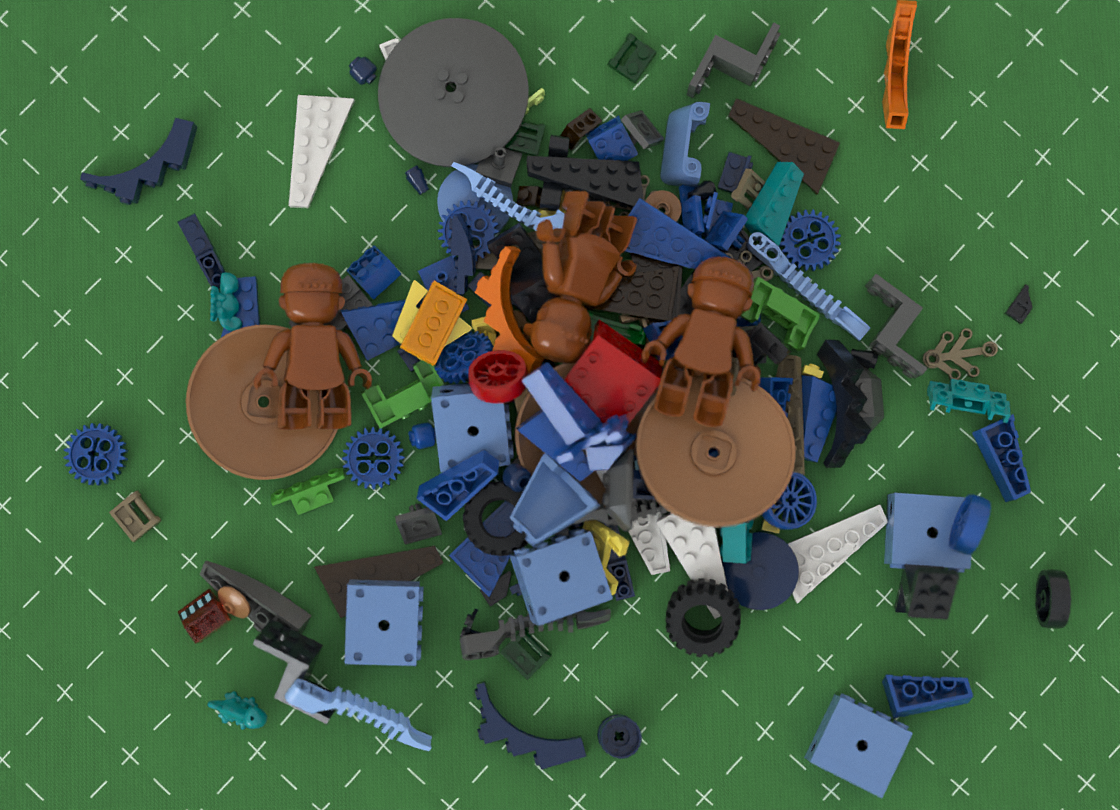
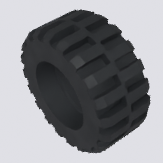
(474, 526)
(697, 640)

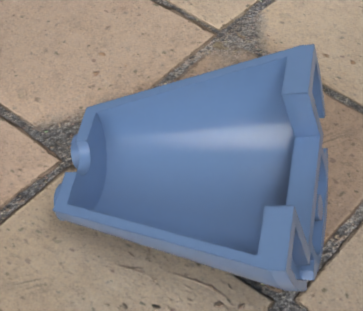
(550, 502)

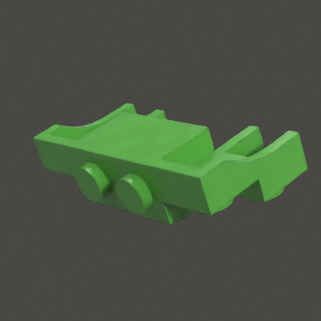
(783, 310)
(404, 400)

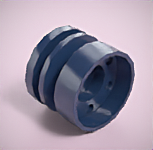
(630, 735)

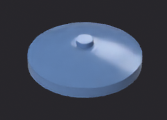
(458, 188)

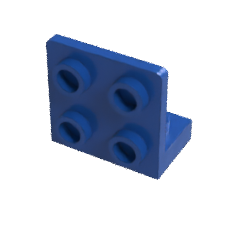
(612, 141)
(714, 209)

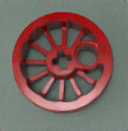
(502, 376)

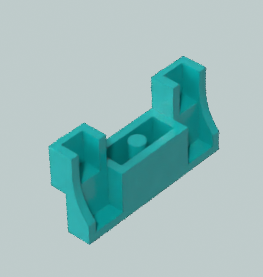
(968, 397)

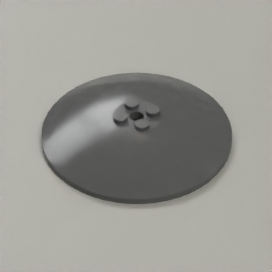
(458, 124)

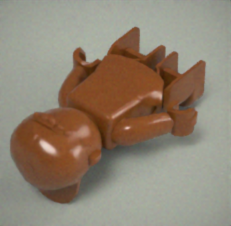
(580, 271)
(719, 296)
(312, 351)

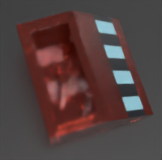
(203, 616)

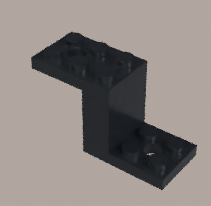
(527, 277)
(926, 591)
(301, 657)

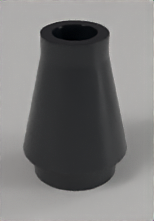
(704, 190)
(865, 358)

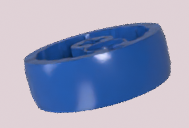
(790, 507)
(969, 524)

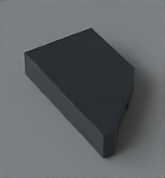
(1020, 306)
(500, 590)

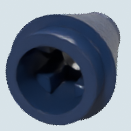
(417, 179)

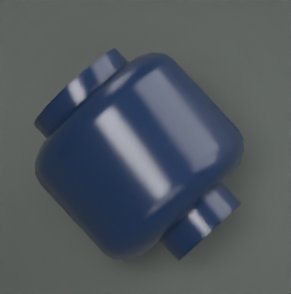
(363, 70)
(516, 477)

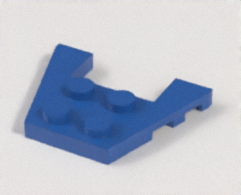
(609, 431)

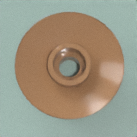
(667, 201)
(233, 602)

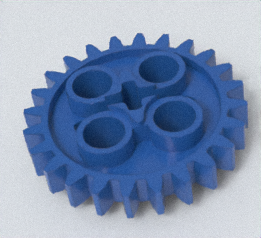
(473, 215)
(816, 255)
(458, 355)
(373, 440)
(78, 452)

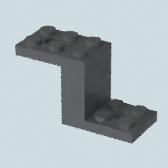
(733, 61)
(895, 326)

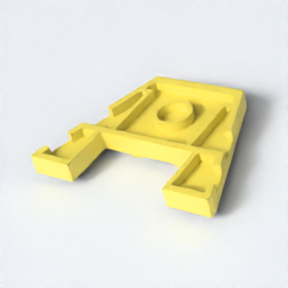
(410, 310)
(605, 540)

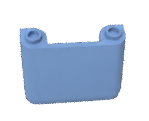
(676, 166)

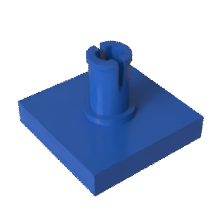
(726, 231)
(441, 272)

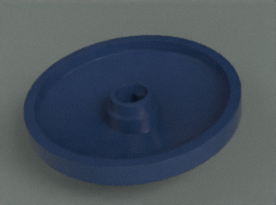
(767, 577)

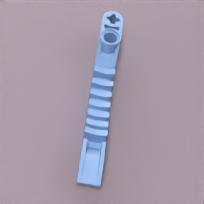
(486, 190)
(780, 265)
(315, 699)

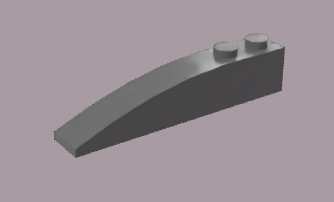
(263, 600)

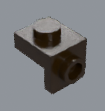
(529, 196)

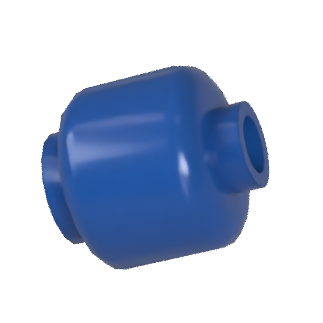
(422, 435)

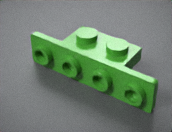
(310, 493)

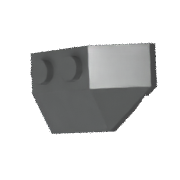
(872, 388)
(619, 491)

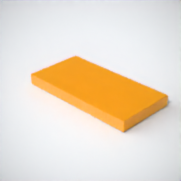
(433, 323)

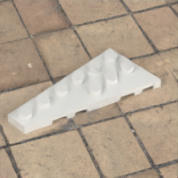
(315, 138)
(648, 539)
(831, 546)
(696, 550)

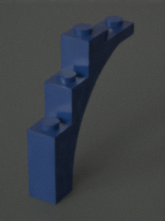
(172, 154)
(548, 751)

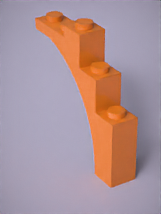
(896, 69)
(500, 315)

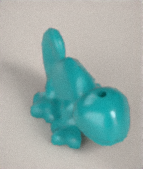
(224, 303)
(242, 711)

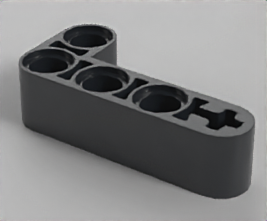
(552, 191)

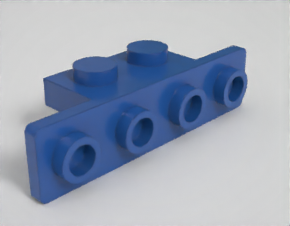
(691, 211)

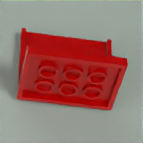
(613, 376)

